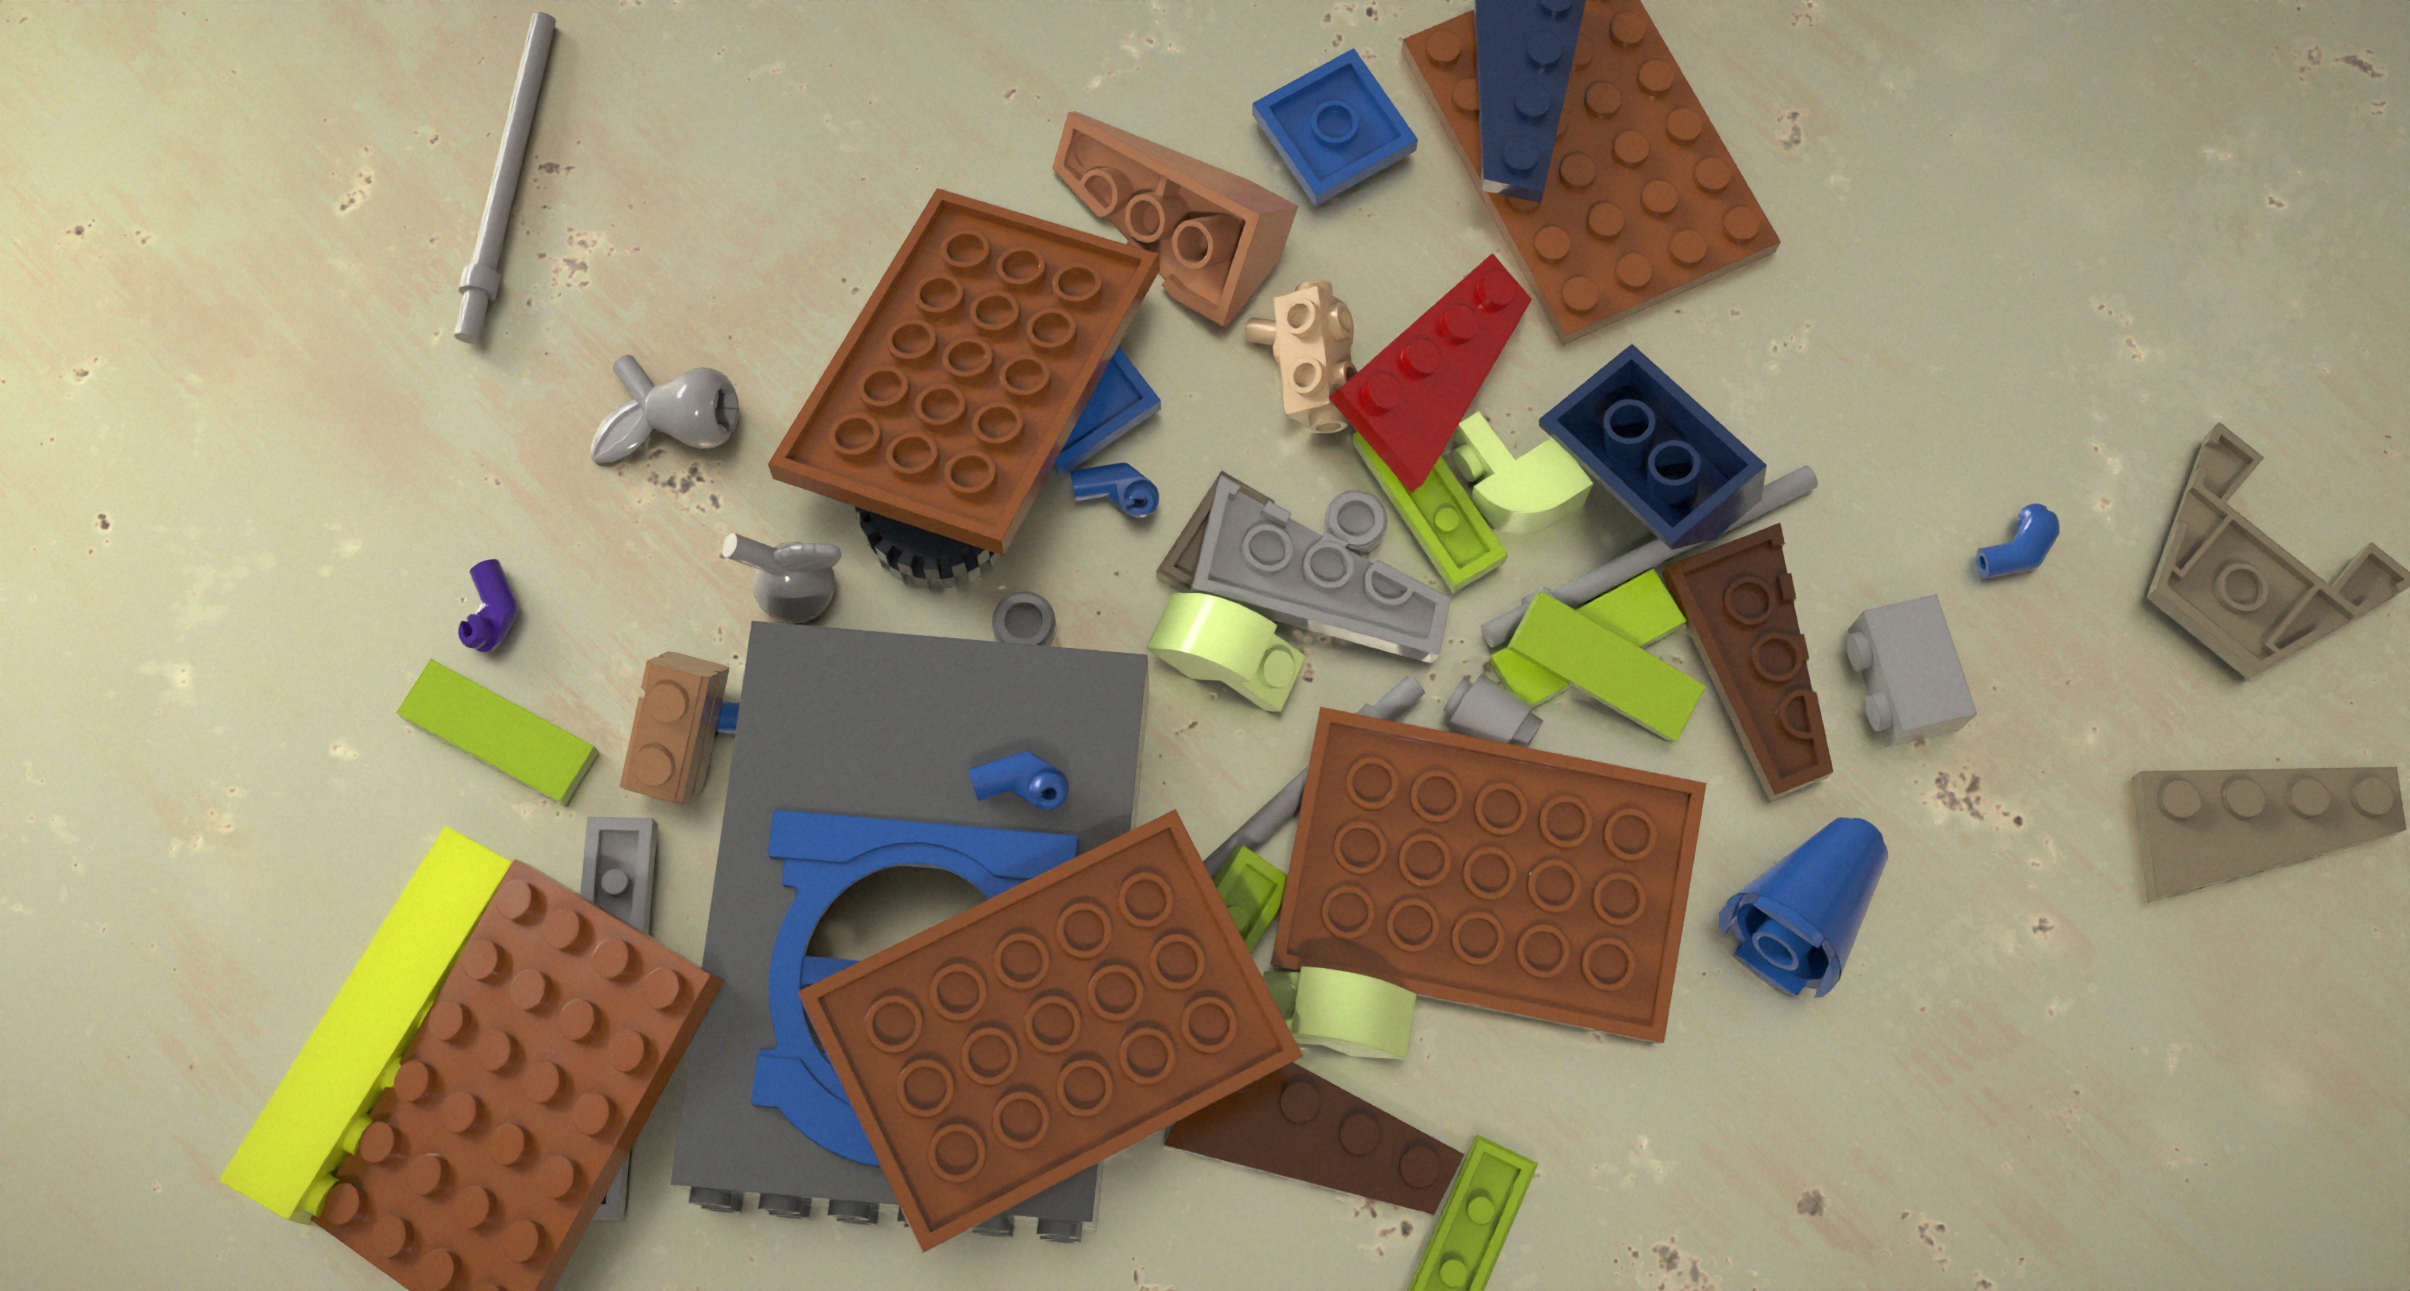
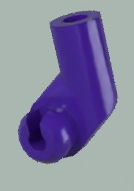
(497, 611)

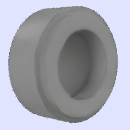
(1358, 520)
(1024, 619)

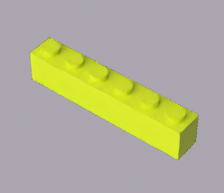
(358, 1044)

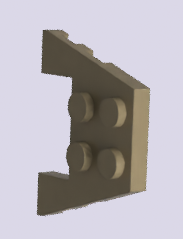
(2241, 586)

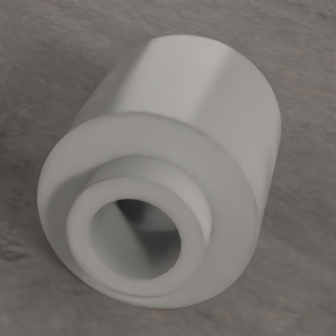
(1491, 713)

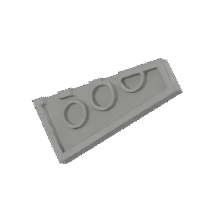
(1312, 581)

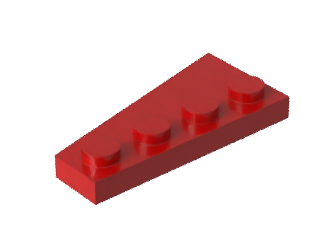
(1428, 376)

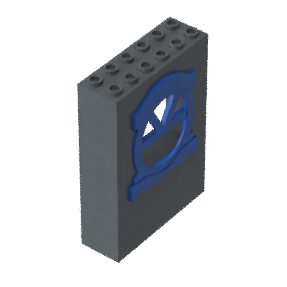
(853, 766)

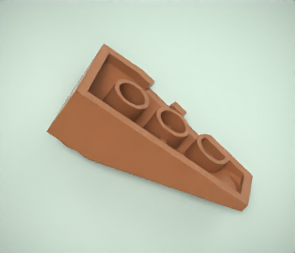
(1207, 225)

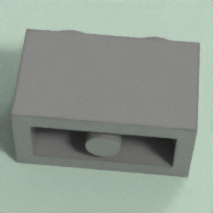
(1910, 671)

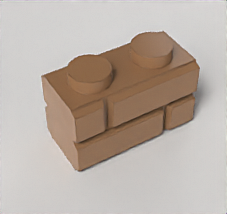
(674, 727)

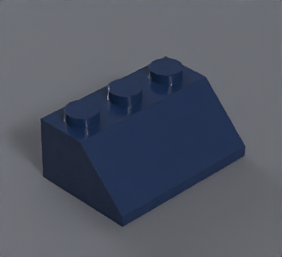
(1657, 451)

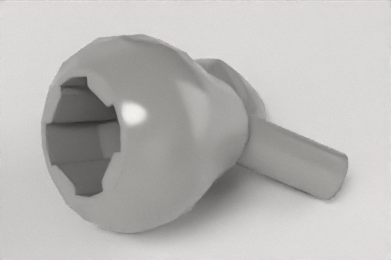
(693, 408)
(790, 579)

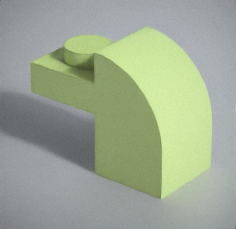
(1522, 492)
(1229, 644)
(1344, 1011)

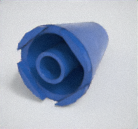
(1808, 907)

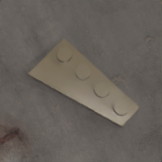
(2234, 823)

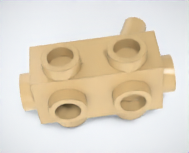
(1313, 350)

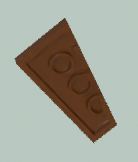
(1751, 644)
(1323, 1138)

